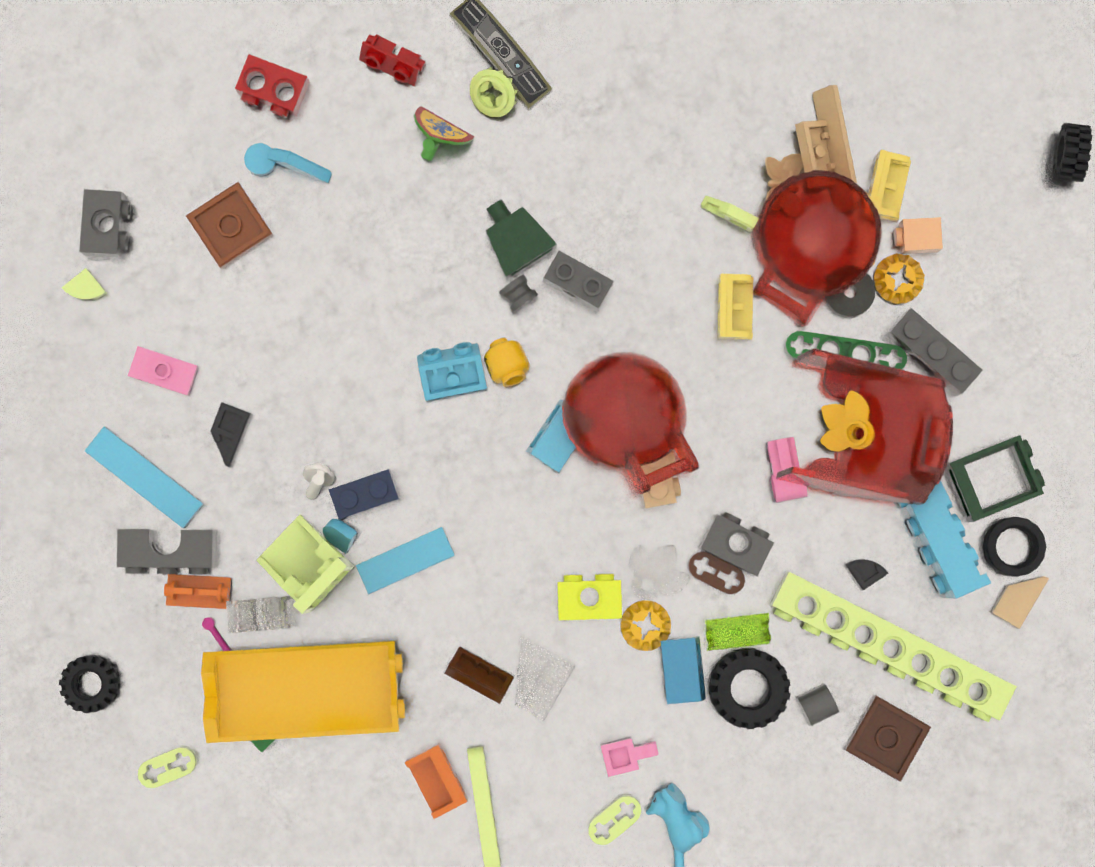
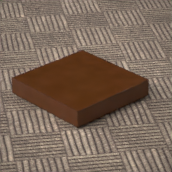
(887, 738)

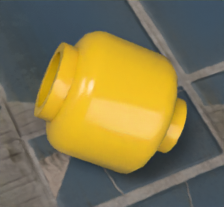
(506, 362)

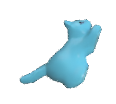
(683, 826)

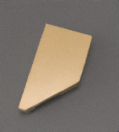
(1018, 600)

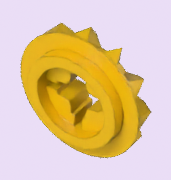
(885, 284)
(638, 612)

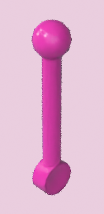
(209, 624)

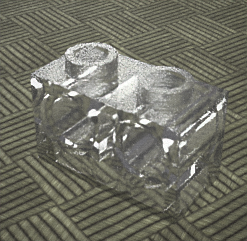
(260, 614)

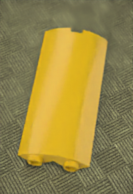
(301, 692)

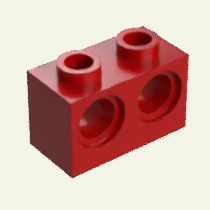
(275, 79)

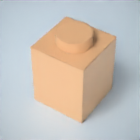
(919, 235)

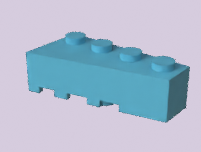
(943, 545)

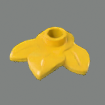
(845, 421)

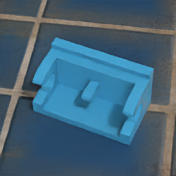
(683, 670)

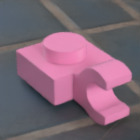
(623, 756)

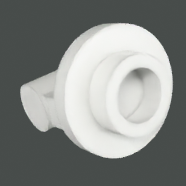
(318, 476)

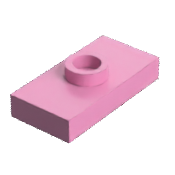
(163, 370)

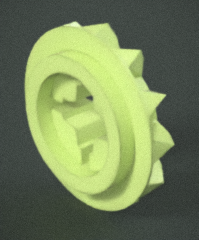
(486, 101)

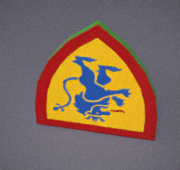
(438, 131)

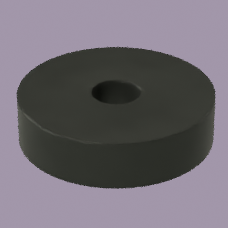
(854, 306)

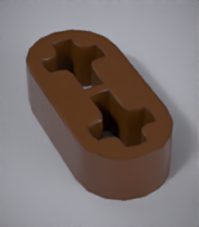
(712, 579)

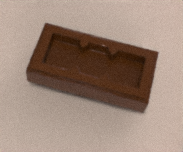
(479, 675)

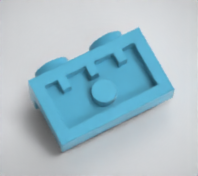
(451, 371)

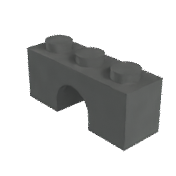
(934, 350)
(138, 551)

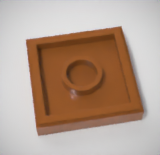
(229, 225)

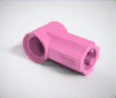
(783, 456)

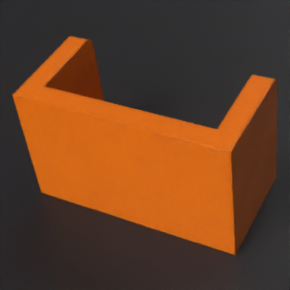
(437, 780)

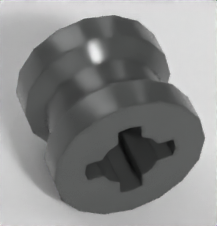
(518, 293)

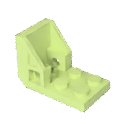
(304, 564)

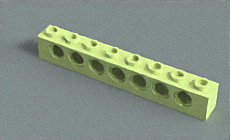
(996, 691)

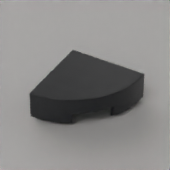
(865, 572)

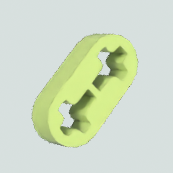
(164, 760)
(619, 825)

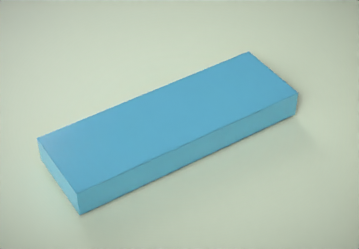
(405, 560)

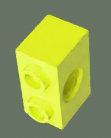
(608, 604)

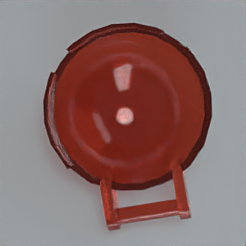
(817, 238)
(629, 415)

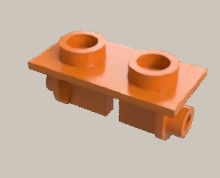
(197, 591)

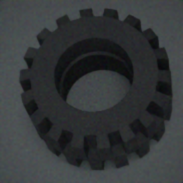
(776, 696)

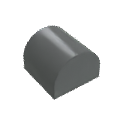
(817, 704)

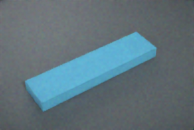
(144, 477)

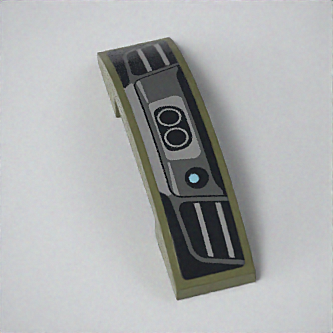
(501, 50)

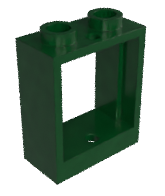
(966, 493)

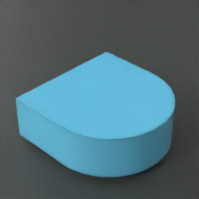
(339, 534)

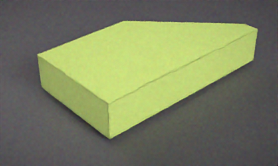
(730, 213)

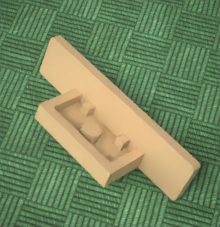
(825, 141)

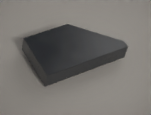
(229, 430)

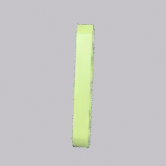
(483, 807)

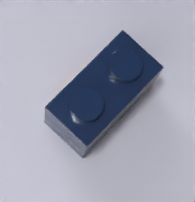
(364, 494)

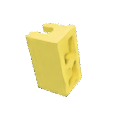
(889, 183)
(735, 306)

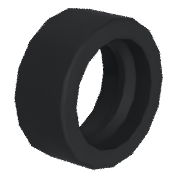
(1034, 560)

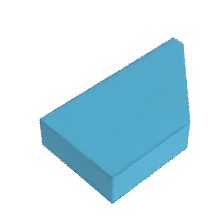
(299, 164)

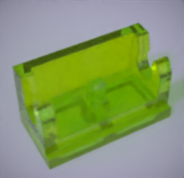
(737, 631)

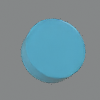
(257, 161)

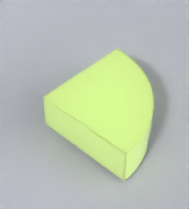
(84, 286)

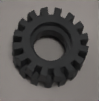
(1073, 152)
(70, 688)

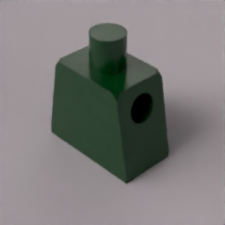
(516, 238)

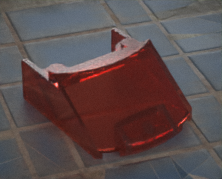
(910, 433)

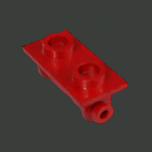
(378, 54)

